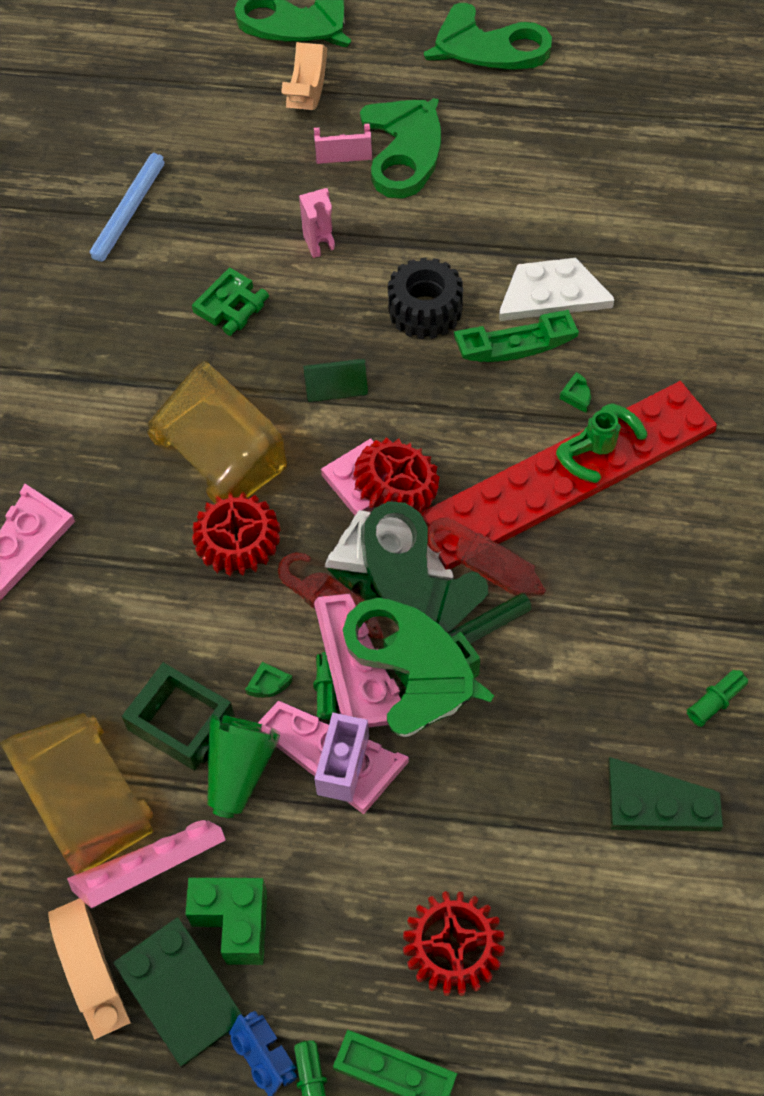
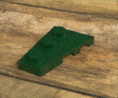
(659, 802)

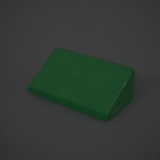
(336, 380)

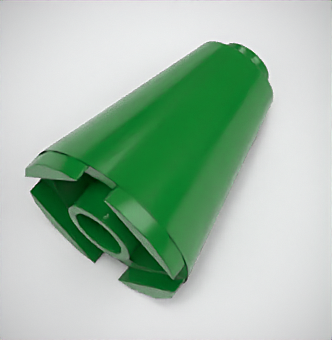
(236, 762)

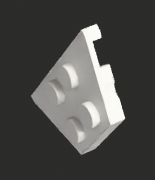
(552, 288)
(391, 534)

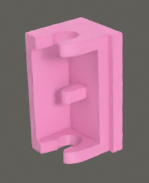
(343, 147)
(316, 220)

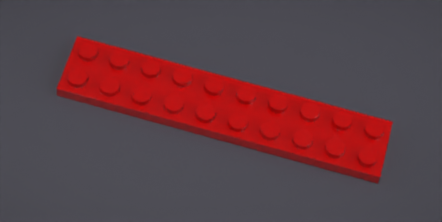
(544, 487)

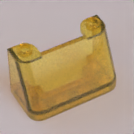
(219, 434)
(78, 790)

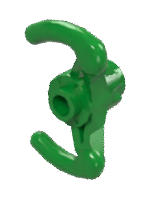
(599, 437)

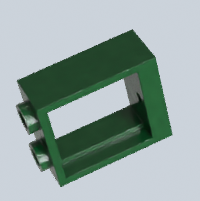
(153, 697)

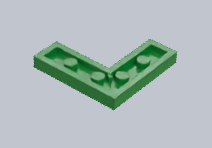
(391, 1068)

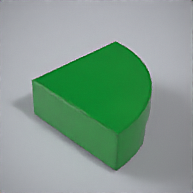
(577, 393)
(268, 682)

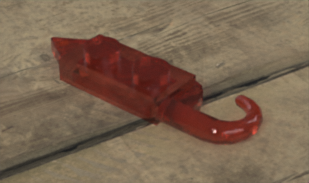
(488, 558)
(318, 586)

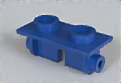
(268, 1068)

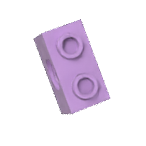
(342, 757)

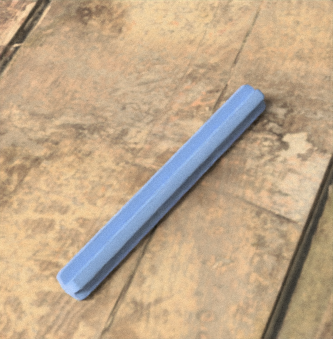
(127, 207)

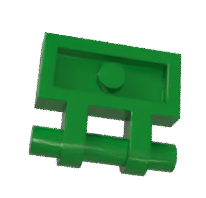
(224, 295)

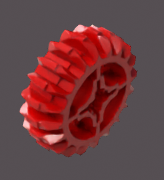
(395, 474)
(256, 533)
(466, 938)

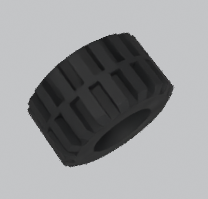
(425, 316)

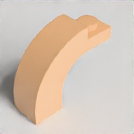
(307, 77)
(87, 968)

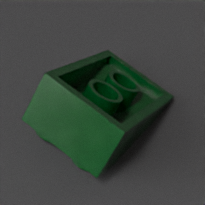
(178, 991)

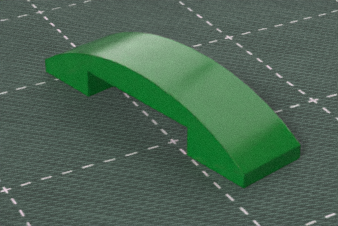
(517, 342)

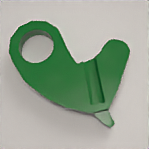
(293, 24)
(415, 143)

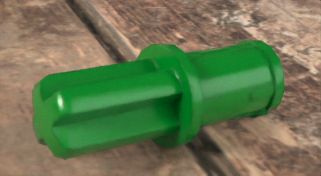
(325, 688)
(717, 697)
(309, 1069)

